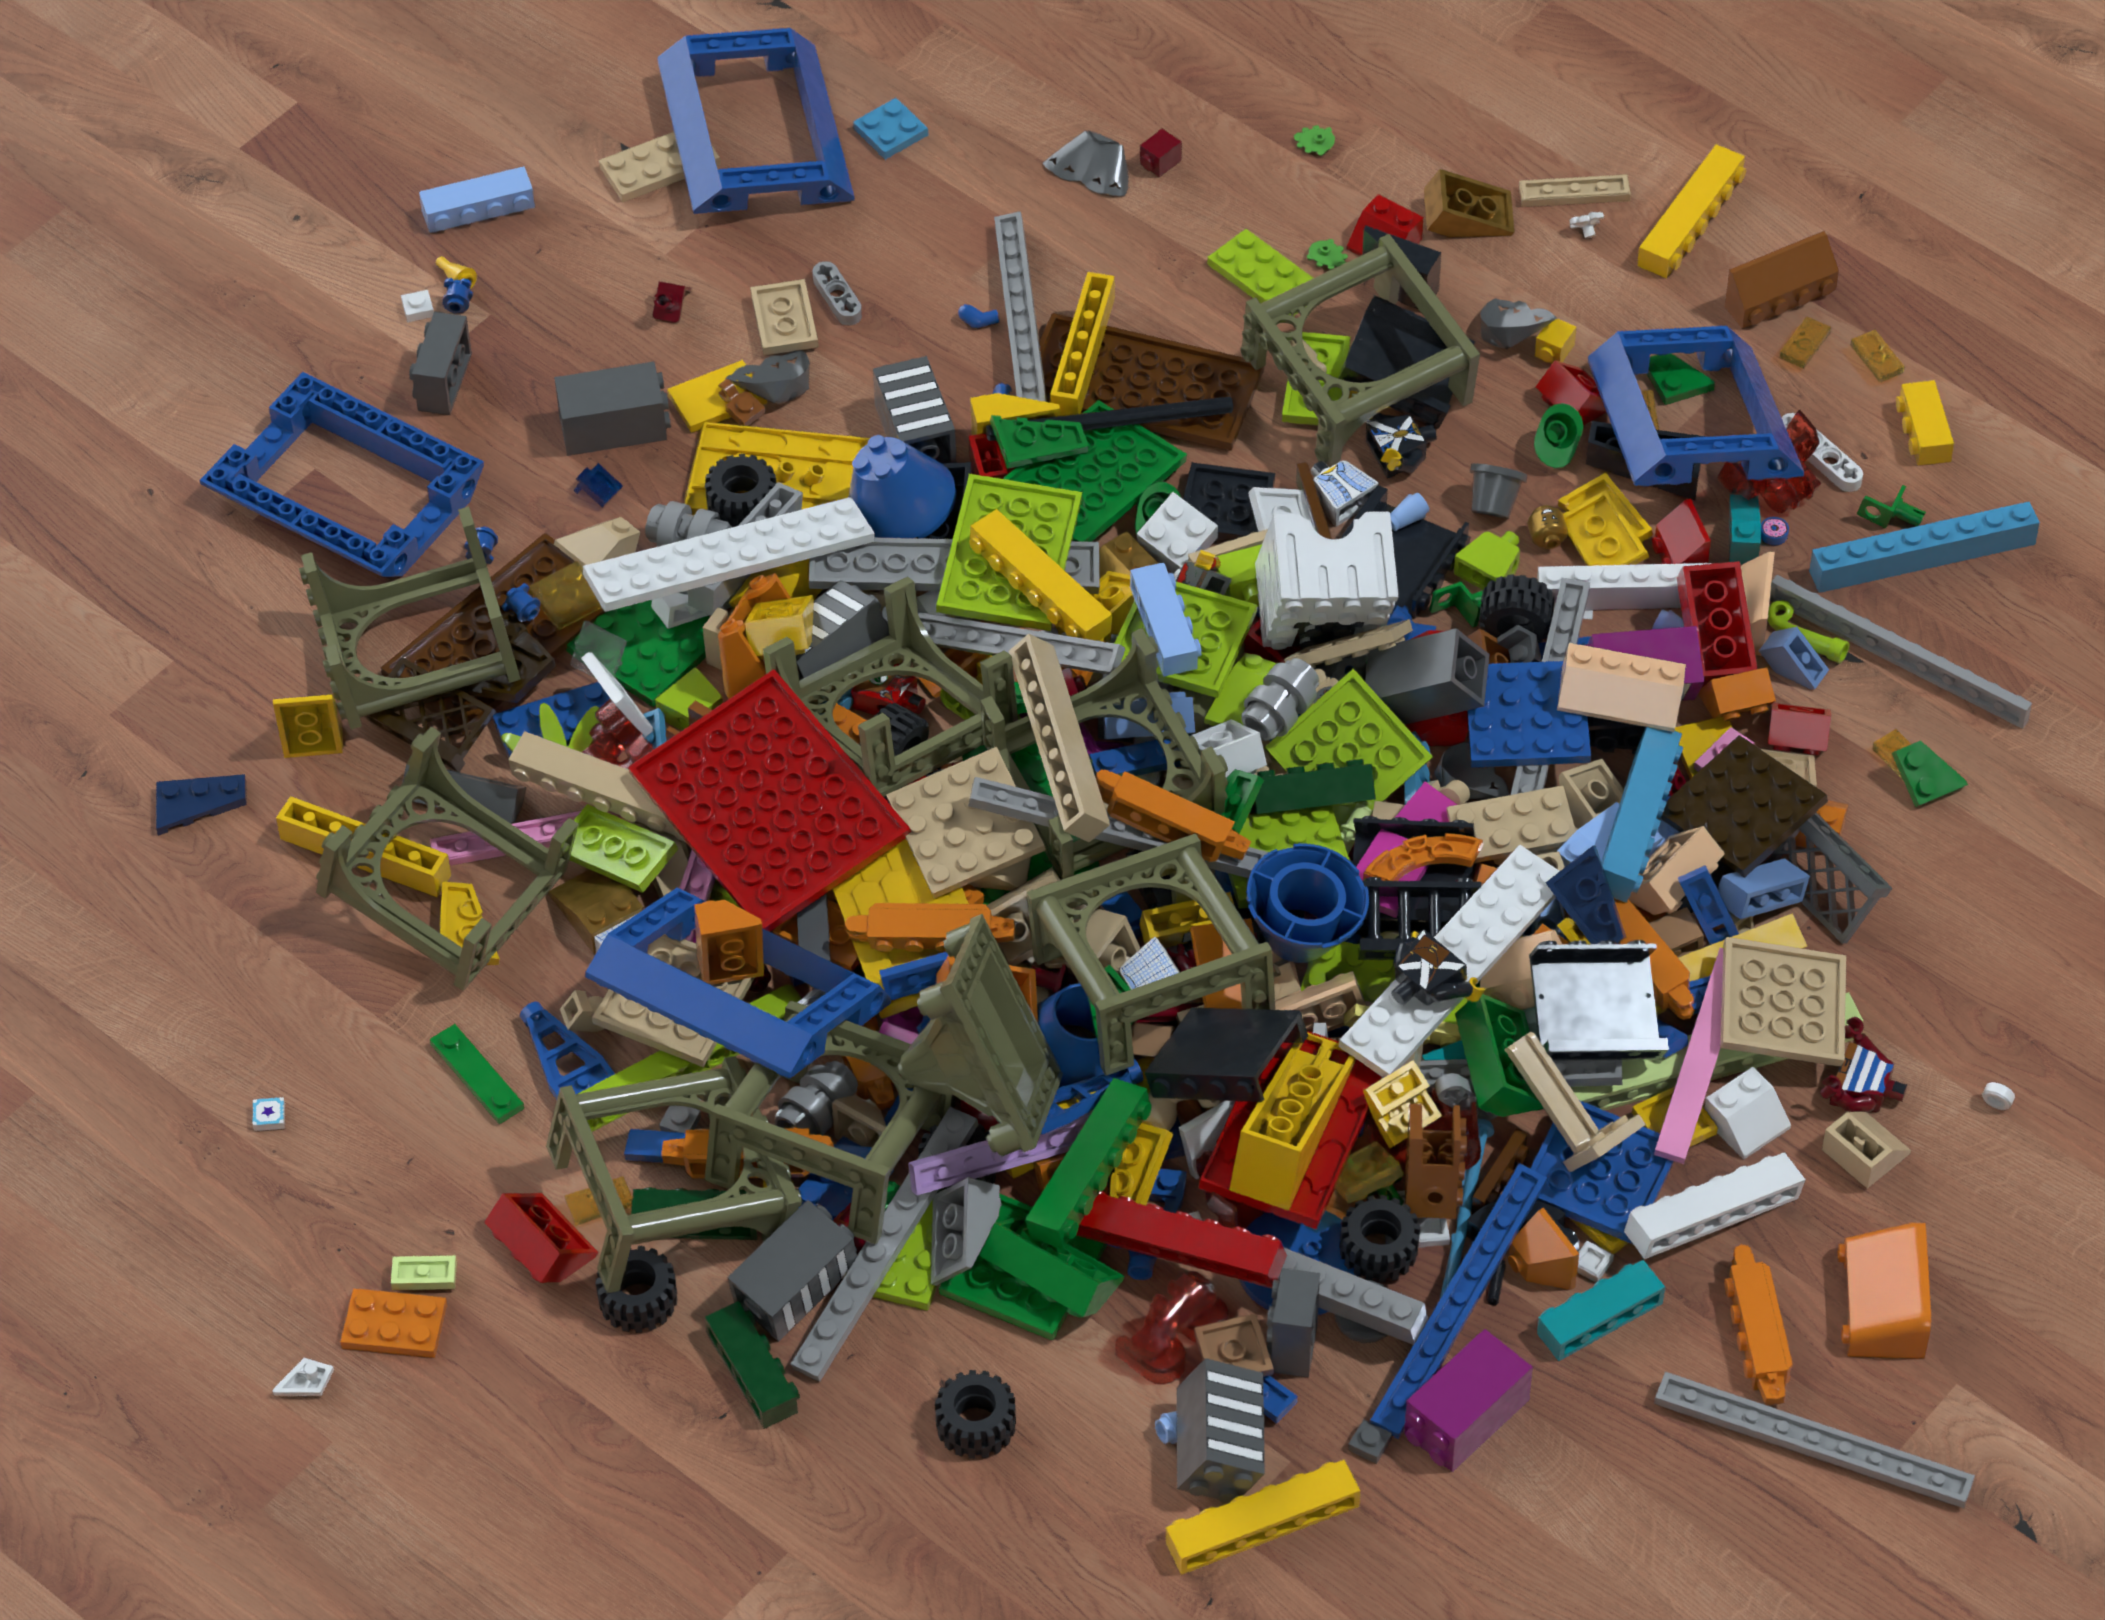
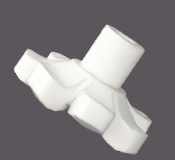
(1587, 223)

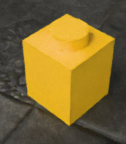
(1555, 341)

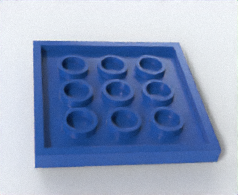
(1523, 721)
(1607, 1187)

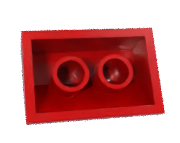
(539, 1236)

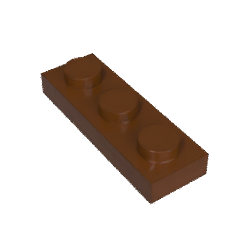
(1501, 1171)

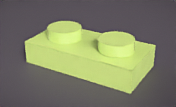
(423, 1272)

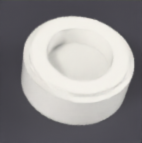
(1998, 1096)

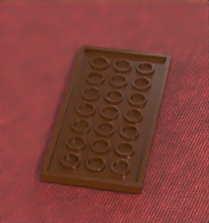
(1156, 371)
(468, 632)

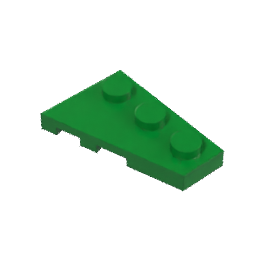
(1033, 442)

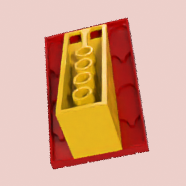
(1297, 1141)

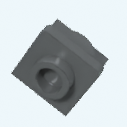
(1521, 645)

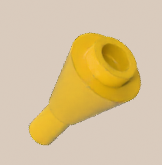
(456, 271)

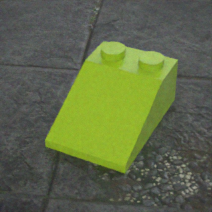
(1240, 683)

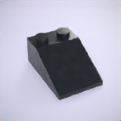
(1422, 258)

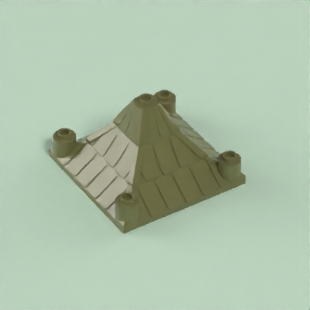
(984, 1042)

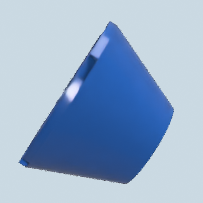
(1309, 881)
(1075, 1055)

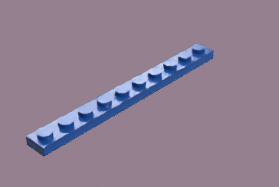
(1460, 1296)

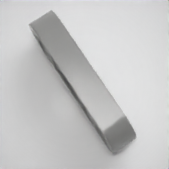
(837, 282)
(1457, 1090)

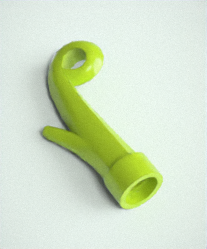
(1832, 648)

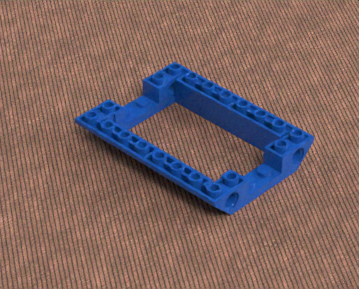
(729, 188)
(310, 401)
(1671, 460)
(714, 1014)

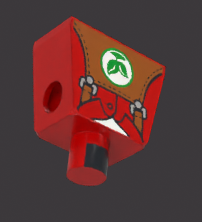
(880, 691)

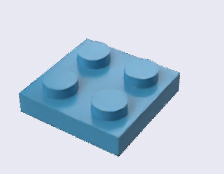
(890, 128)

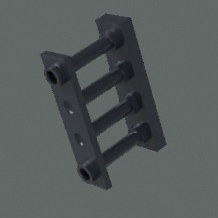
(1374, 946)

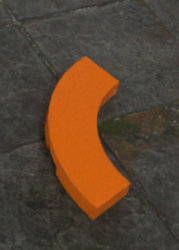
(1422, 852)

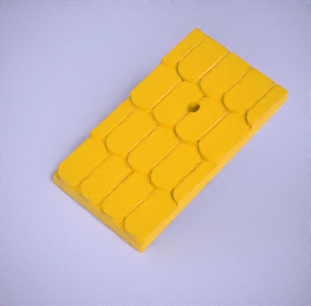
(802, 460)
(889, 879)

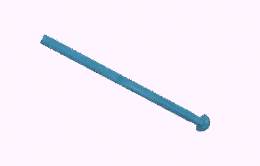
(1469, 1187)

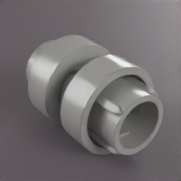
(676, 523)
(1284, 694)
(812, 1102)

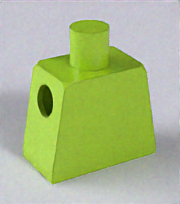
(1488, 558)
(1242, 570)
(683, 693)

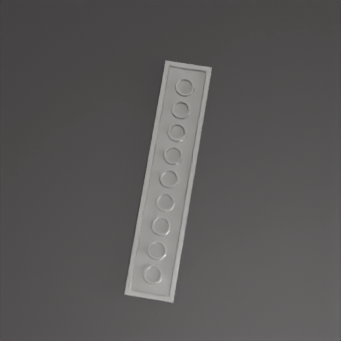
(923, 561)

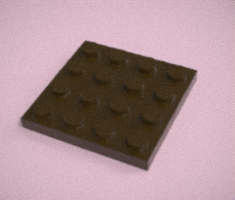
(1744, 804)

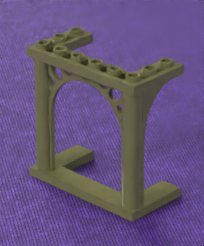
(1343, 417)
(347, 603)
(908, 644)
(1129, 681)
(435, 786)
(1190, 879)
(736, 1128)
(757, 1209)

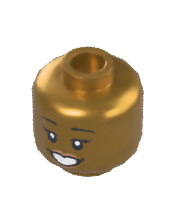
(1547, 527)

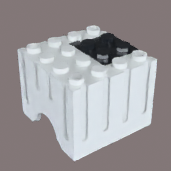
(1323, 586)

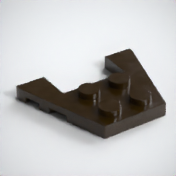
(531, 660)

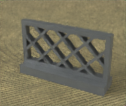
(1846, 860)

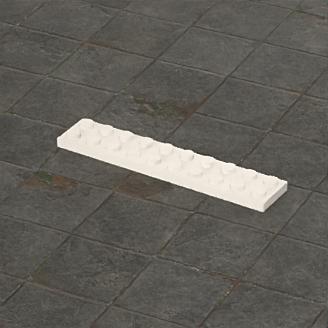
(728, 554)
(1478, 937)

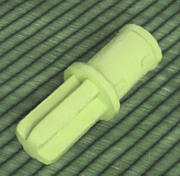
(1348, 829)

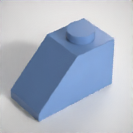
(1794, 657)

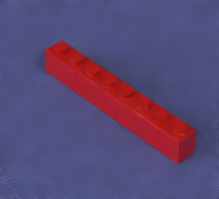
(1184, 1239)

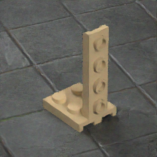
(1564, 1106)

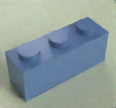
(1122, 728)
(1763, 889)

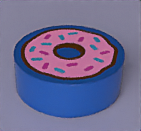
(1774, 531)

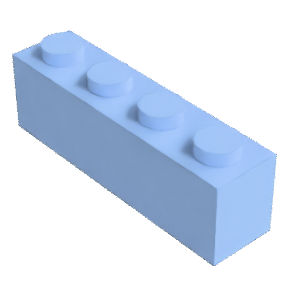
(477, 199)
(1164, 618)

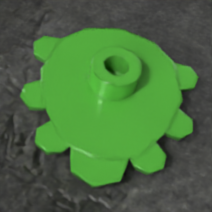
(1315, 140)
(1327, 253)

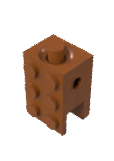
(1434, 1185)

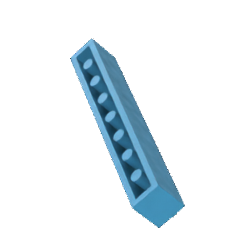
(1924, 547)
(1638, 811)

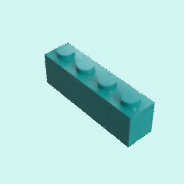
(1600, 1309)

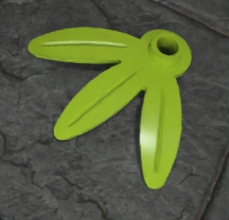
(553, 731)

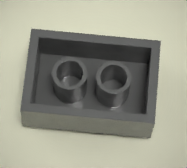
(441, 363)
(1293, 1321)

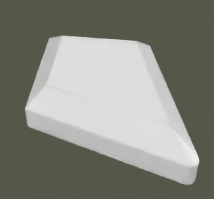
(305, 1379)

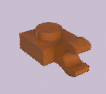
(741, 407)

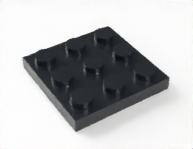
(1224, 497)

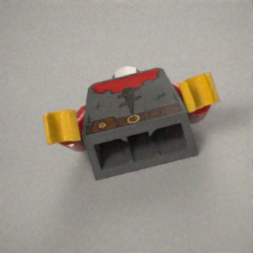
(1203, 573)

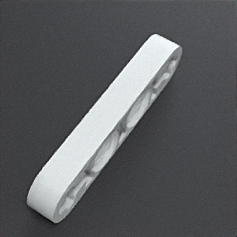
(1833, 471)

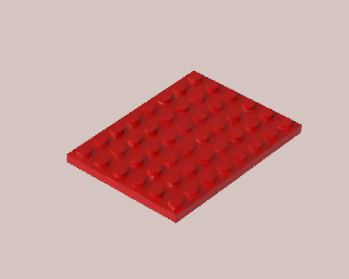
(769, 801)

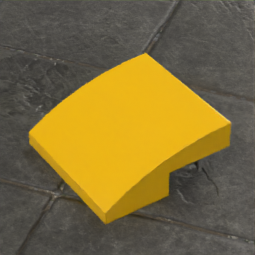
(1391, 1098)

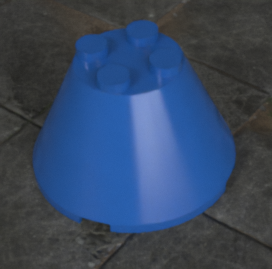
(901, 489)

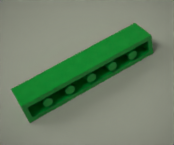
(1088, 1163)

